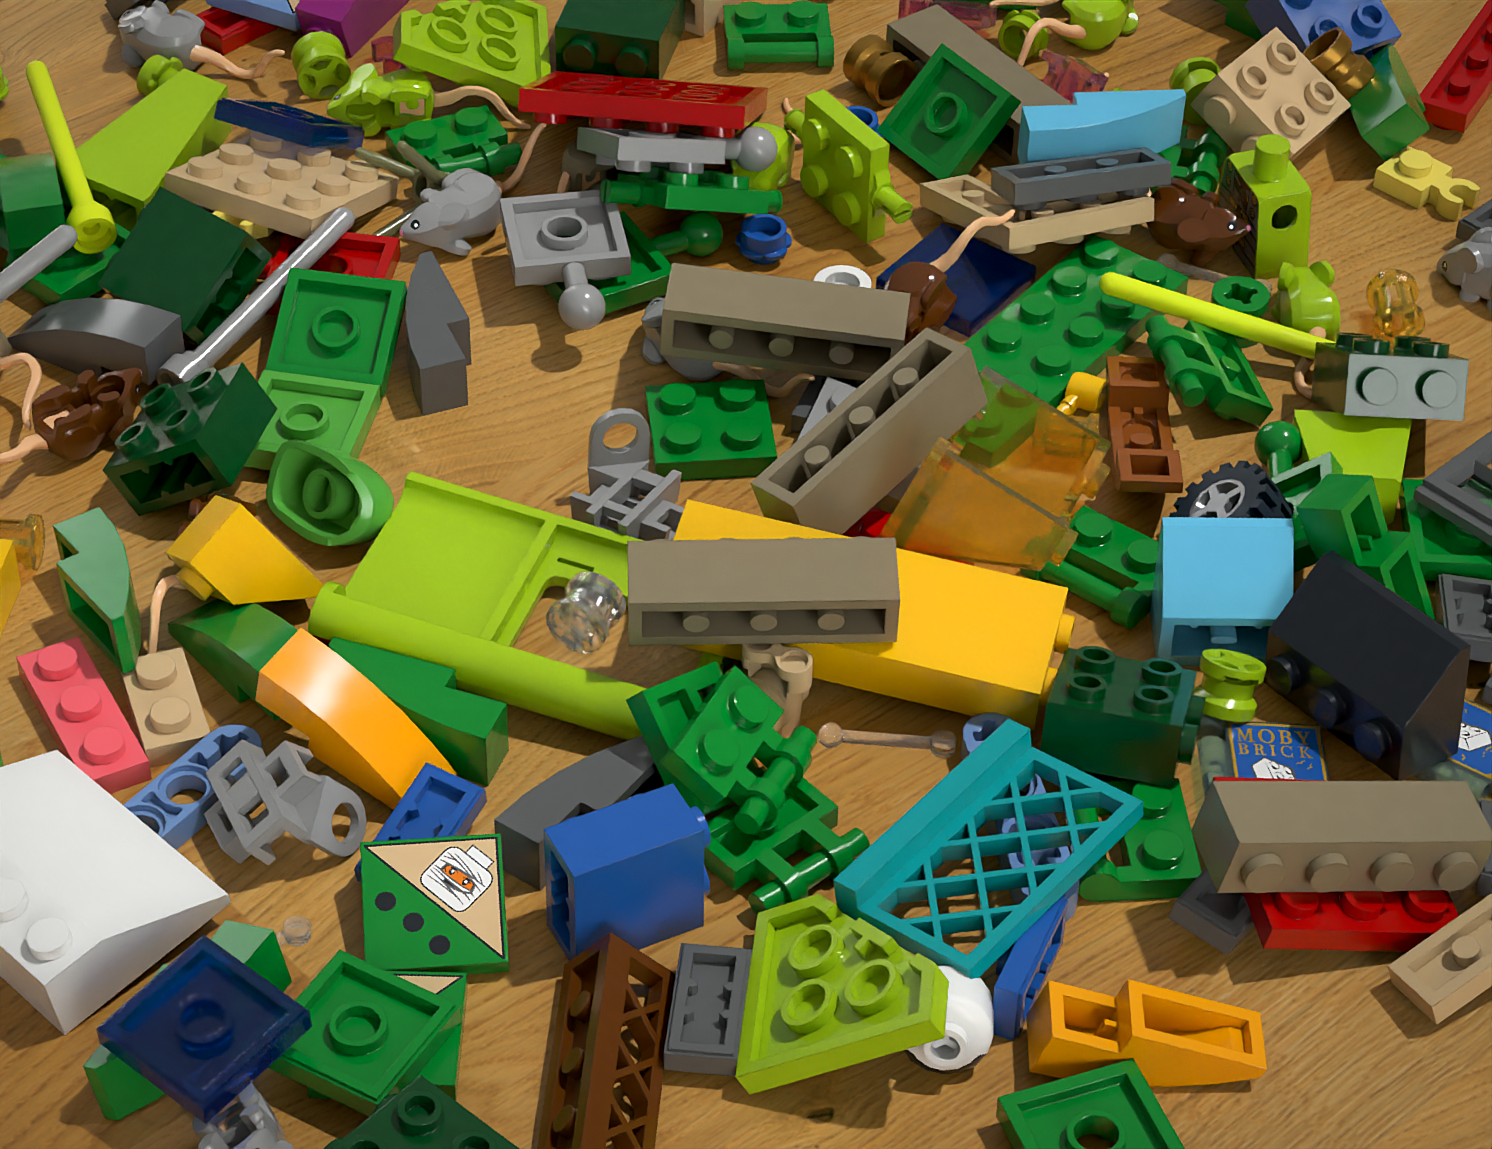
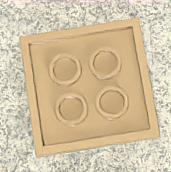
(280, 184)

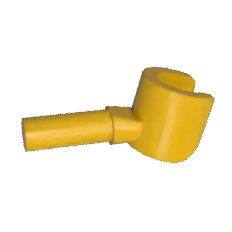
(1083, 393)

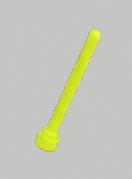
(89, 218)
(1210, 314)

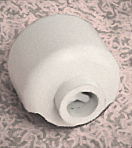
(966, 1030)

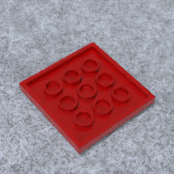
(659, 102)

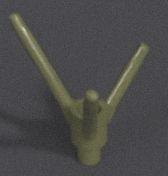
(422, 178)

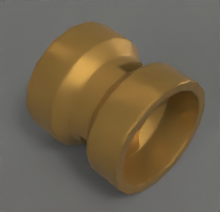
(1338, 64)
(879, 70)

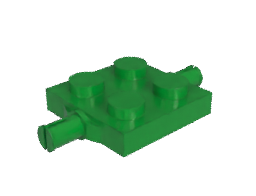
(689, 191)

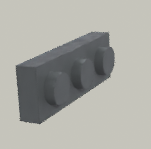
(1080, 178)

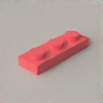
(83, 715)

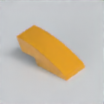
(347, 718)
(1167, 1032)

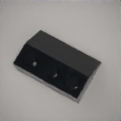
(1370, 668)

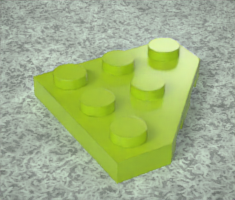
(477, 43)
(831, 995)

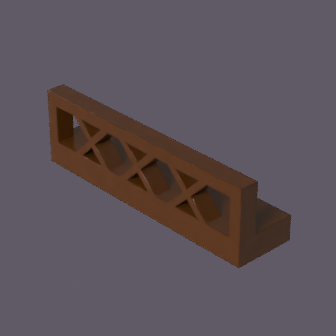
(592, 1056)

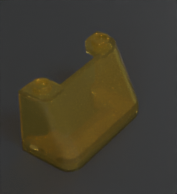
(1002, 484)

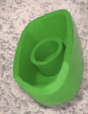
(327, 494)

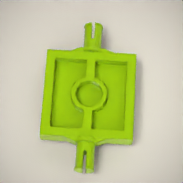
(846, 166)

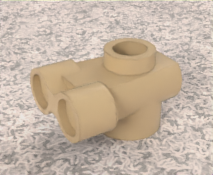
(783, 676)

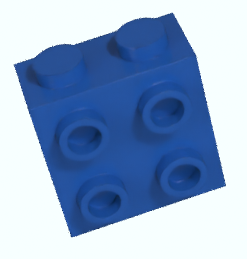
(1305, 20)
(627, 872)

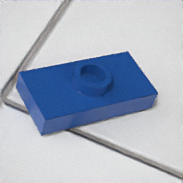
(433, 807)
(1025, 969)

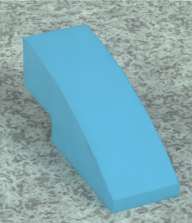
(1101, 124)

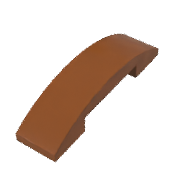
(1140, 427)

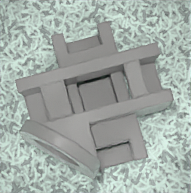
(620, 477)
(293, 801)

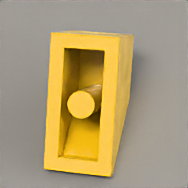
(238, 559)

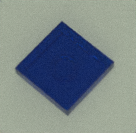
(289, 123)
(981, 277)
(204, 1028)

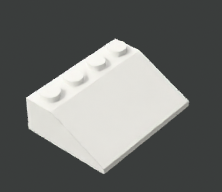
(86, 891)

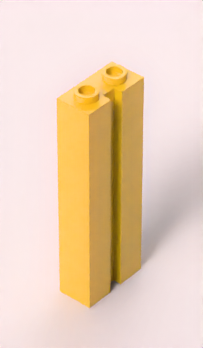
(963, 634)

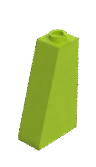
(157, 134)

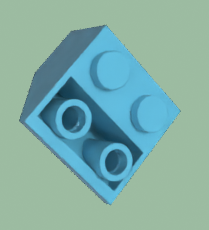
(1219, 585)

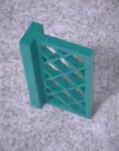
(944, 829)

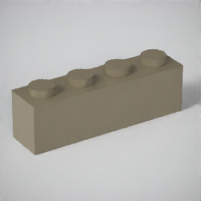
(922, 33)
(781, 322)
(874, 436)
(763, 591)
(1342, 836)

